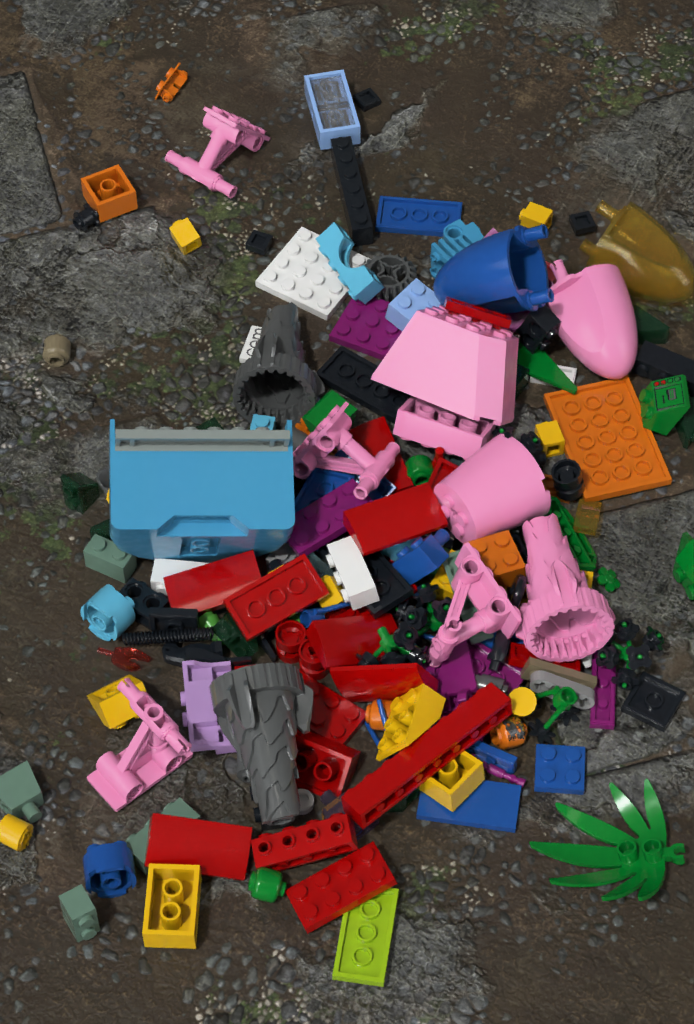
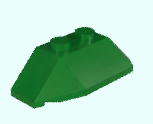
(578, 542)
(684, 564)

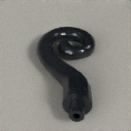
(501, 643)

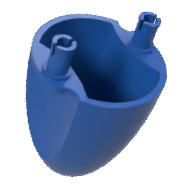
(499, 272)

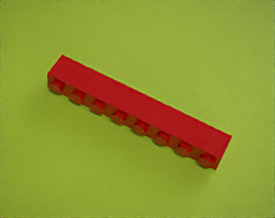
(426, 755)

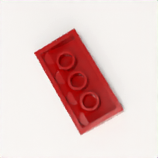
(375, 437)
(394, 519)
(211, 583)
(340, 639)
(381, 681)
(215, 846)

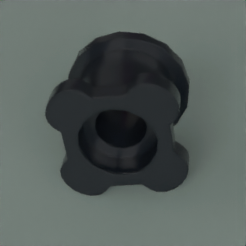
(85, 218)

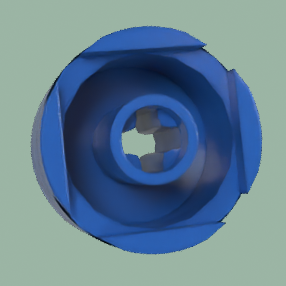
(109, 869)

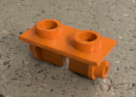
(174, 77)

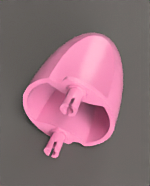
(596, 318)

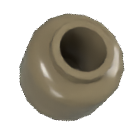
(56, 350)

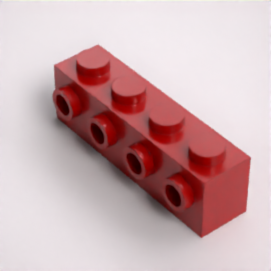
(305, 843)

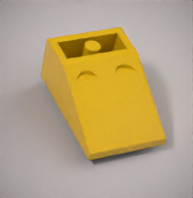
(409, 719)

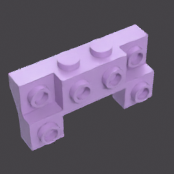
(200, 718)

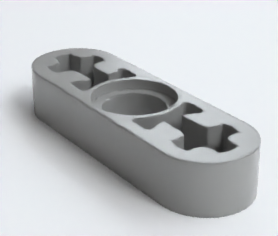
(543, 681)

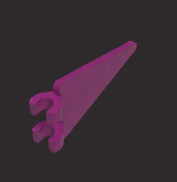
(457, 676)

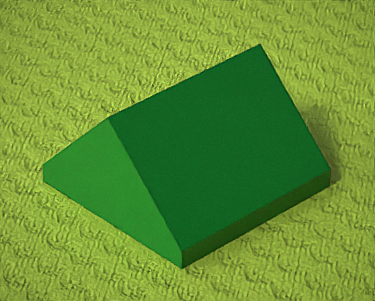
(323, 408)

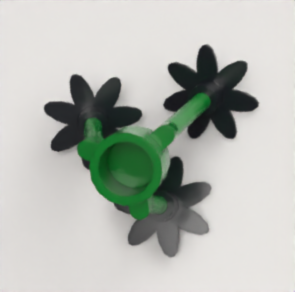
(562, 705)

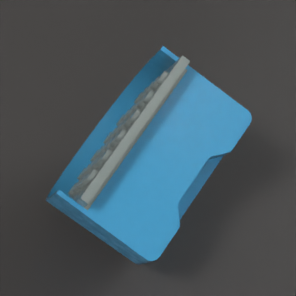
(200, 491)

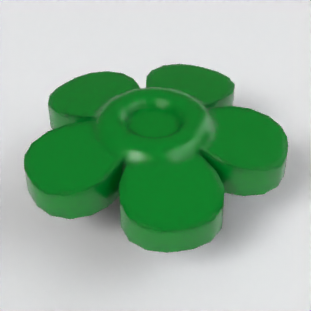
(607, 578)

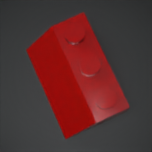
(324, 764)

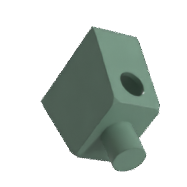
(21, 793)

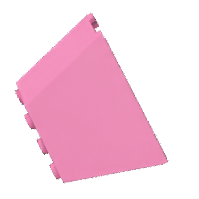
(454, 365)

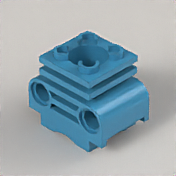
(455, 238)

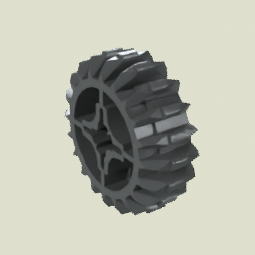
(390, 271)

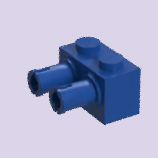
(422, 557)

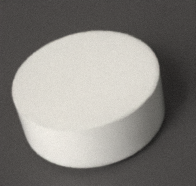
(306, 801)

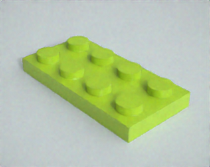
(366, 940)

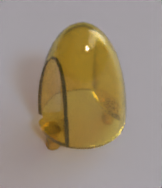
(645, 253)

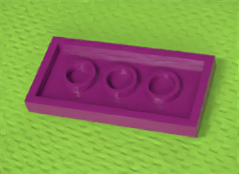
(323, 519)

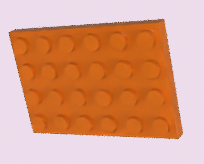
(608, 439)

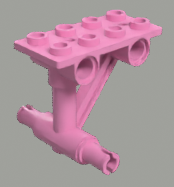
(226, 136)
(333, 433)
(489, 599)
(149, 758)

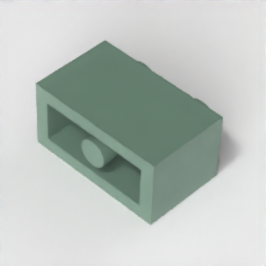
(107, 559)
(79, 913)

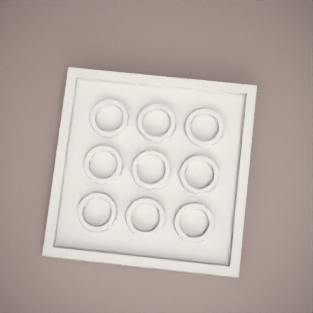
(304, 276)

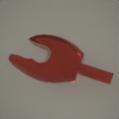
(121, 656)

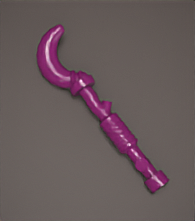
(501, 773)

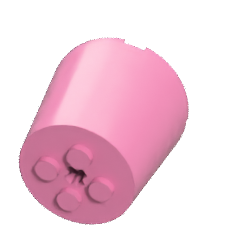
(493, 490)

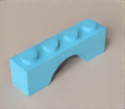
(361, 281)

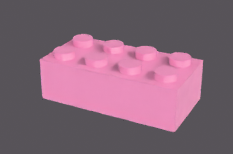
(442, 428)

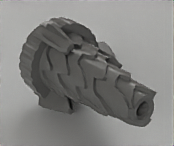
(276, 375)
(260, 717)

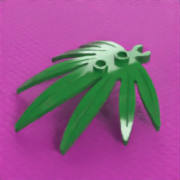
(637, 857)

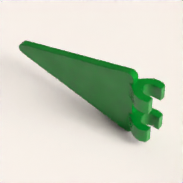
(544, 369)

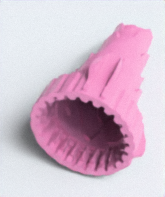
(562, 613)

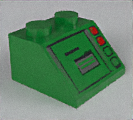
(664, 403)

